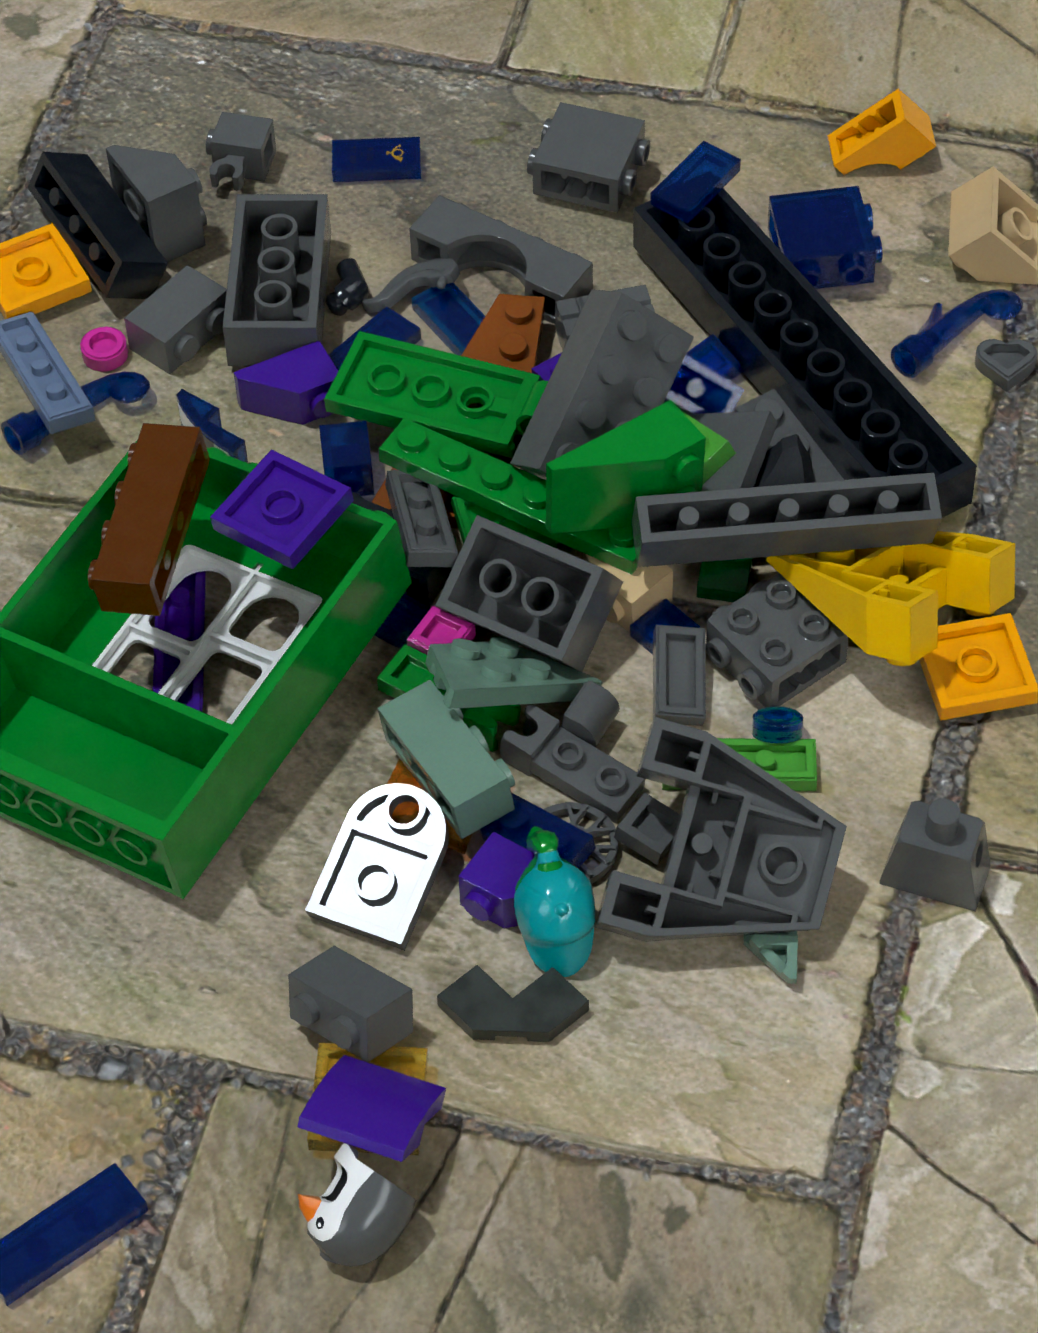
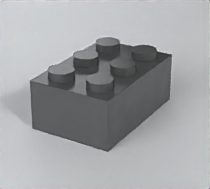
(529, 593)

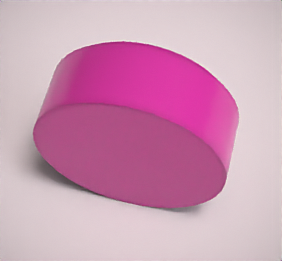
(104, 349)

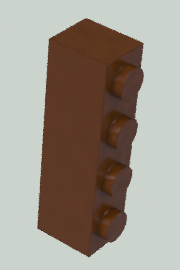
(149, 519)

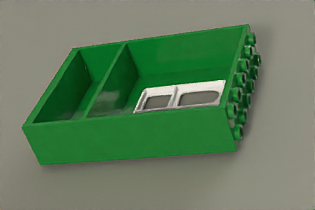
(133, 768)

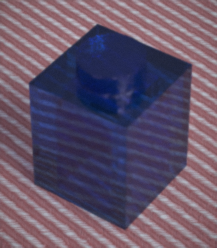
(348, 455)

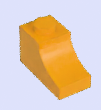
(886, 133)

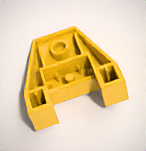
(893, 593)

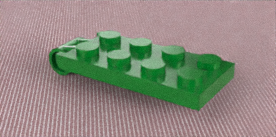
(399, 380)

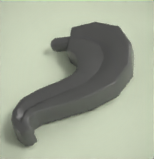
(427, 273)

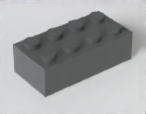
(276, 275)
(607, 374)

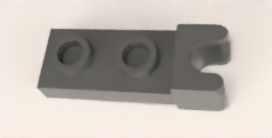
(571, 764)

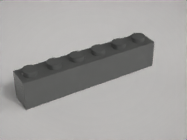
(785, 519)

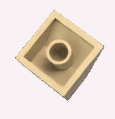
(994, 230)

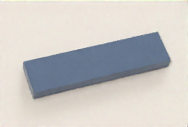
(43, 374)

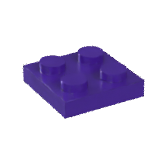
(282, 509)

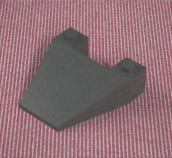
(742, 852)

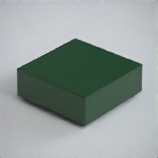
(724, 579)

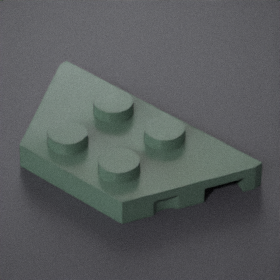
(500, 674)

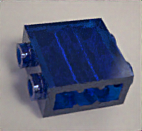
(826, 235)

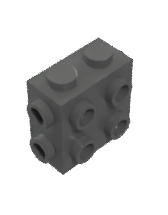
(588, 157)
(774, 642)

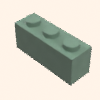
(448, 758)

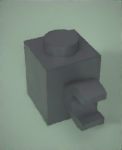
(240, 148)

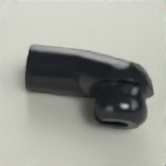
(350, 290)

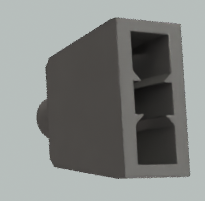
(939, 855)

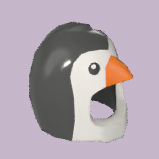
(357, 1214)

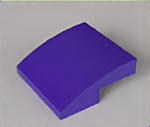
(372, 1108)

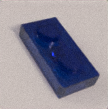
(573, 842)

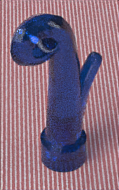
(917, 351)
(27, 430)

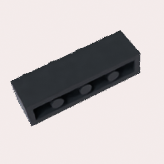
(97, 225)

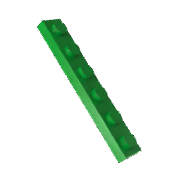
(495, 488)

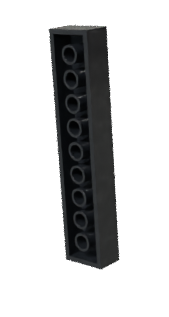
(799, 346)

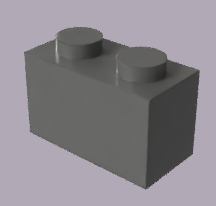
(177, 319)
(351, 1003)

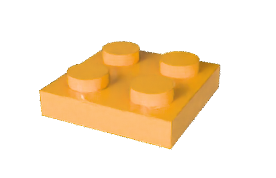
(39, 273)
(979, 668)

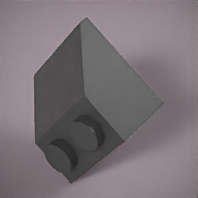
(160, 197)

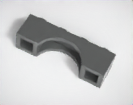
(477, 240)

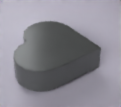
(1006, 362)

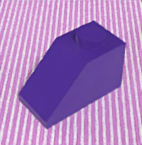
(288, 385)
(491, 879)

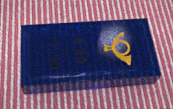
(376, 159)

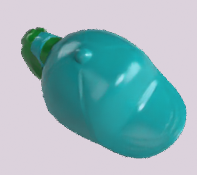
(554, 907)

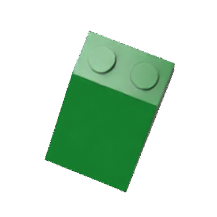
(602, 478)

